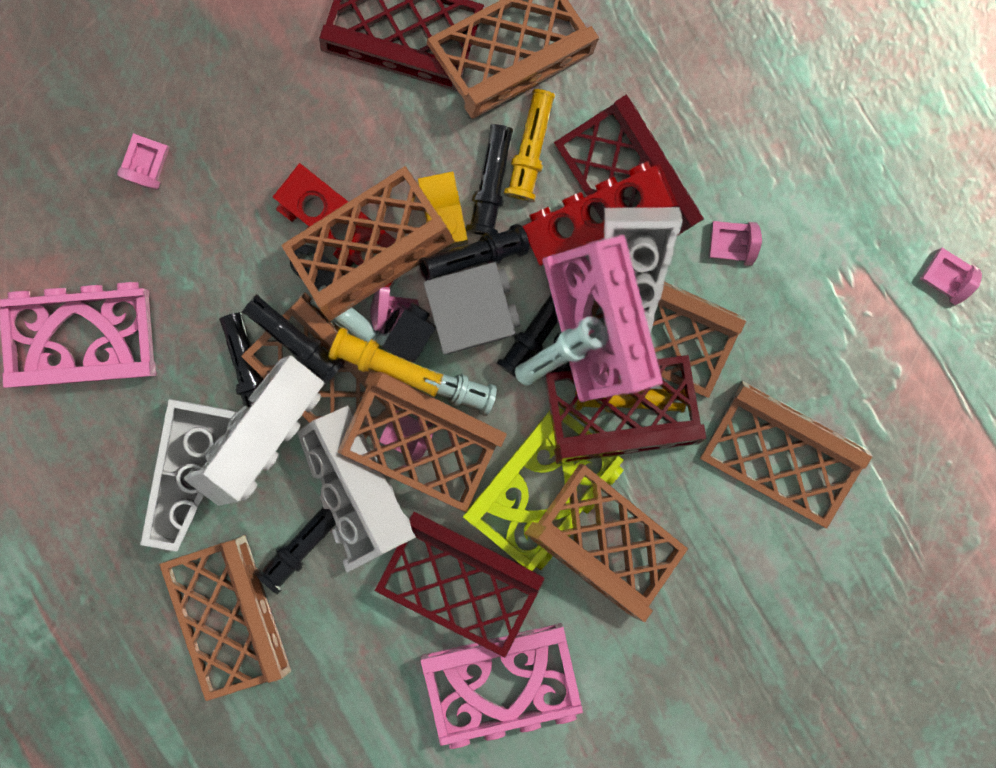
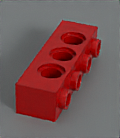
(305, 185)
(543, 229)

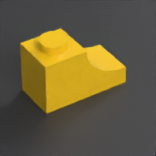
(444, 198)

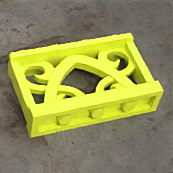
(495, 502)

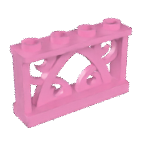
(615, 289)
(37, 368)
(455, 664)

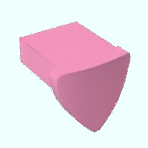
(143, 162)
(735, 241)
(952, 276)
(383, 305)
(409, 426)

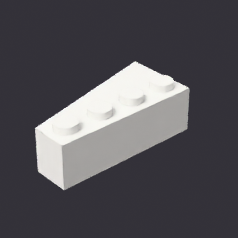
(651, 243)
(257, 433)
(185, 438)
(358, 496)

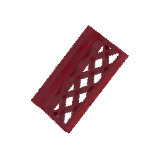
(389, 55)
(646, 147)
(632, 440)
(474, 555)

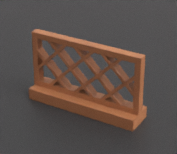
(522, 74)
(377, 270)
(699, 311)
(319, 326)
(425, 409)
(803, 428)
(586, 565)
(255, 612)

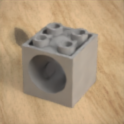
(471, 308)

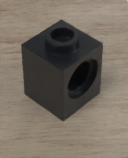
(406, 332)

